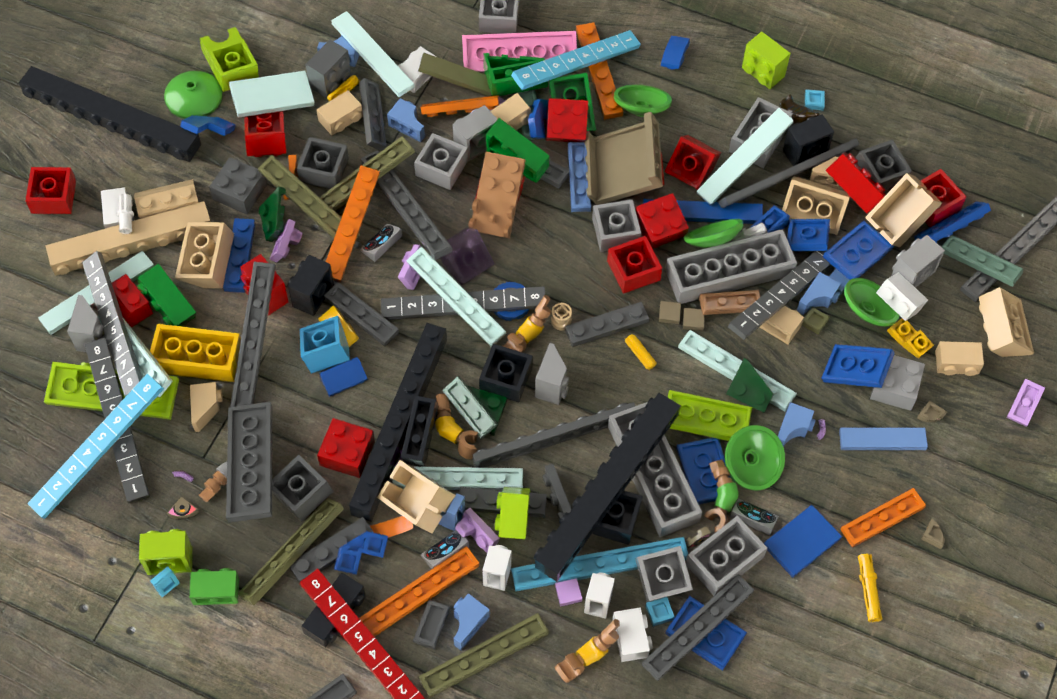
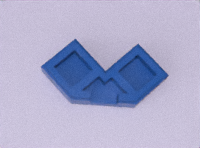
(535, 119)
(200, 123)
(350, 553)

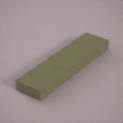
(454, 74)

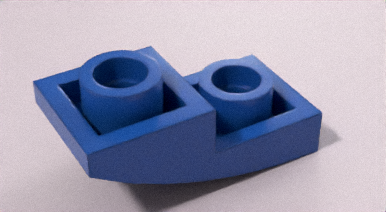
(674, 52)

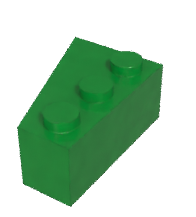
(499, 72)
(507, 141)
(165, 297)

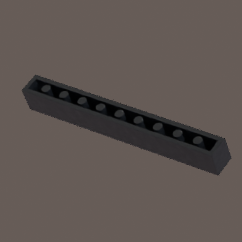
(110, 114)
(394, 430)
(607, 486)

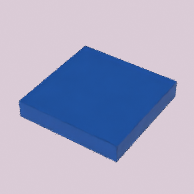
(808, 234)

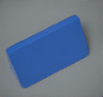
(774, 220)
(343, 376)

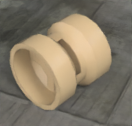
(561, 316)

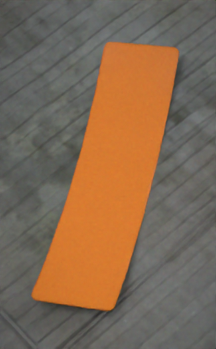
(393, 526)

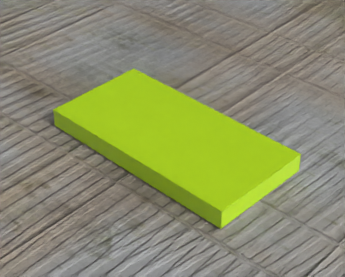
(709, 416)

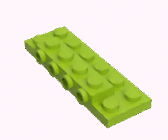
(75, 387)

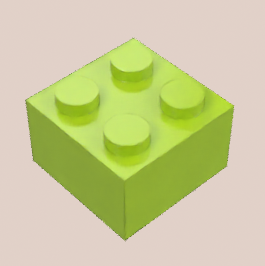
(765, 60)
(514, 512)
(165, 550)

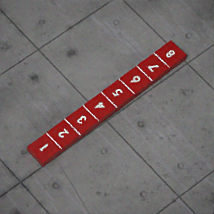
(359, 637)

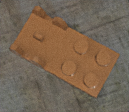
(497, 195)

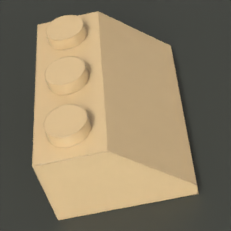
(165, 198)
(815, 201)
(205, 254)
(1005, 324)

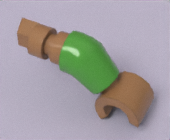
(726, 496)

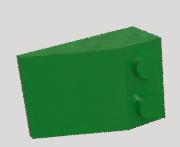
(574, 88)

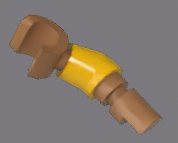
(530, 328)
(452, 431)
(589, 653)

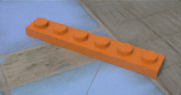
(600, 74)
(351, 221)
(420, 591)

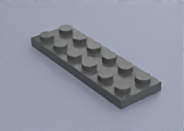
(249, 462)

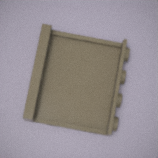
(624, 161)

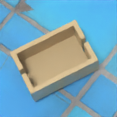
(903, 210)
(420, 499)

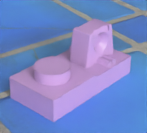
(289, 235)
(408, 275)
(1025, 402)
(473, 525)

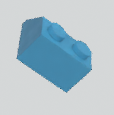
(324, 344)

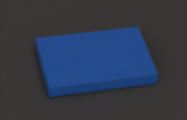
(858, 251)
(858, 365)
(695, 465)
(802, 541)
(716, 646)

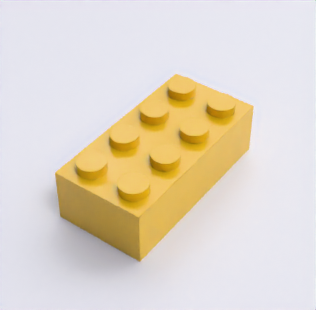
(196, 352)

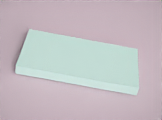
(271, 93)

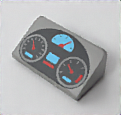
(381, 242)
(754, 516)
(444, 549)

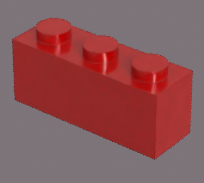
(856, 181)

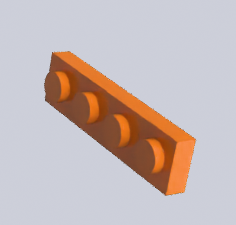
(451, 107)
(883, 517)

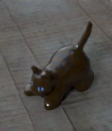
(799, 112)

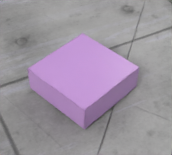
(568, 592)

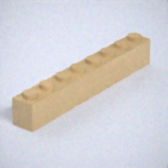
(145, 235)

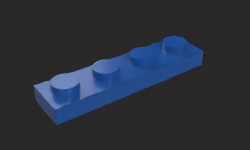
(956, 221)
(239, 254)

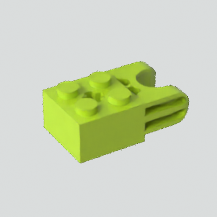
(229, 59)

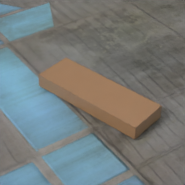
(727, 301)

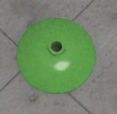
(642, 99)
(198, 100)
(714, 233)
(867, 304)
(765, 454)

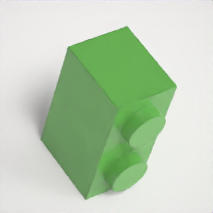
(214, 587)

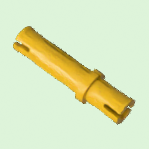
(868, 579)

